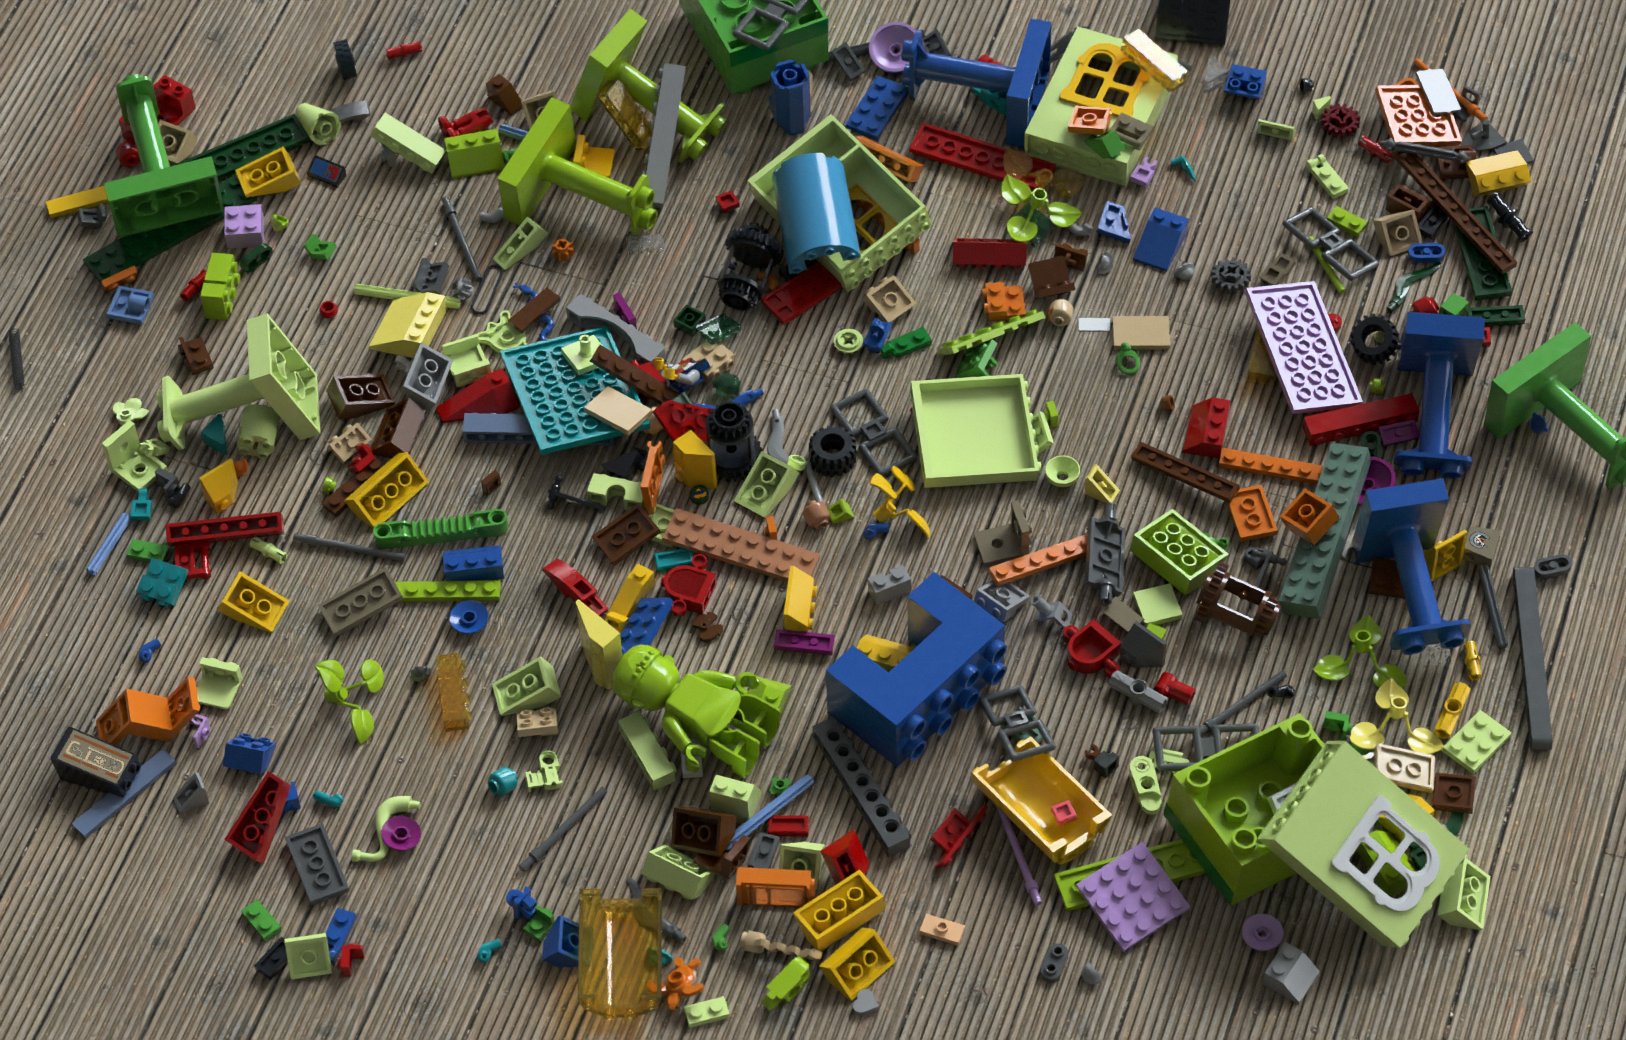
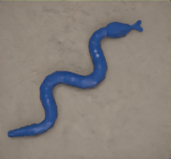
(526, 290)

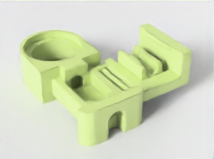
(546, 774)

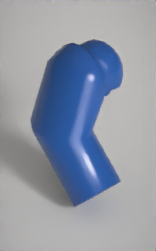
(875, 528)
(146, 650)

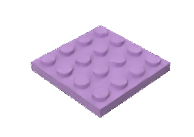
(1132, 896)

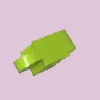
(787, 983)

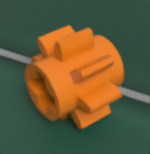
(562, 249)

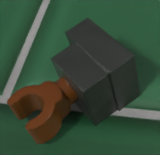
(1103, 762)

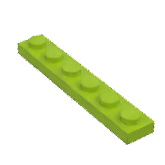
(449, 591)

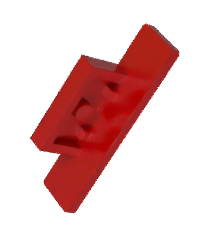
(953, 831)

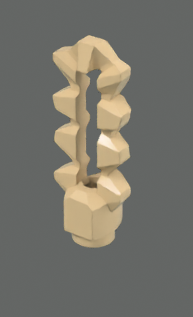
(756, 942)

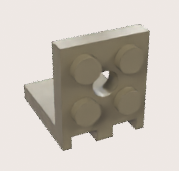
(1013, 537)

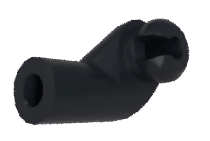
(1286, 690)

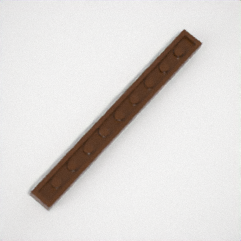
(1456, 211)

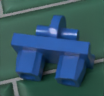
(877, 335)
(522, 903)

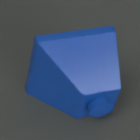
(562, 943)

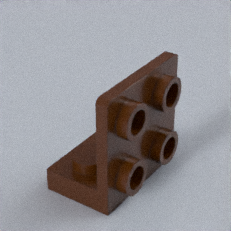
(1050, 277)
(728, 862)

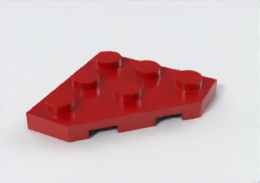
(680, 418)

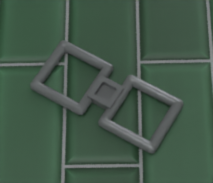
(774, 12)
(1331, 243)
(873, 432)
(1017, 723)
(1203, 747)

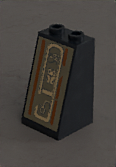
(94, 763)

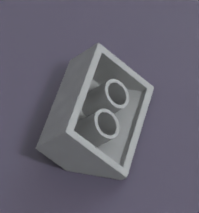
(426, 376)

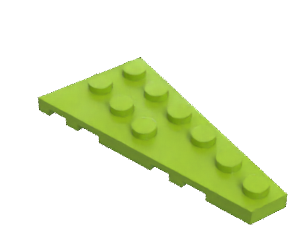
(985, 334)

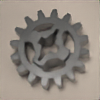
(1231, 275)

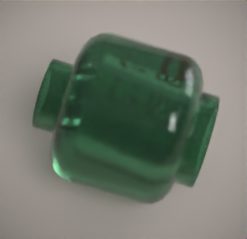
(727, 385)

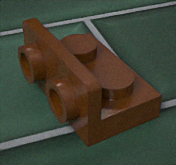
(195, 355)

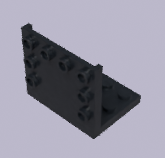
(1193, 20)

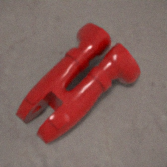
(467, 124)

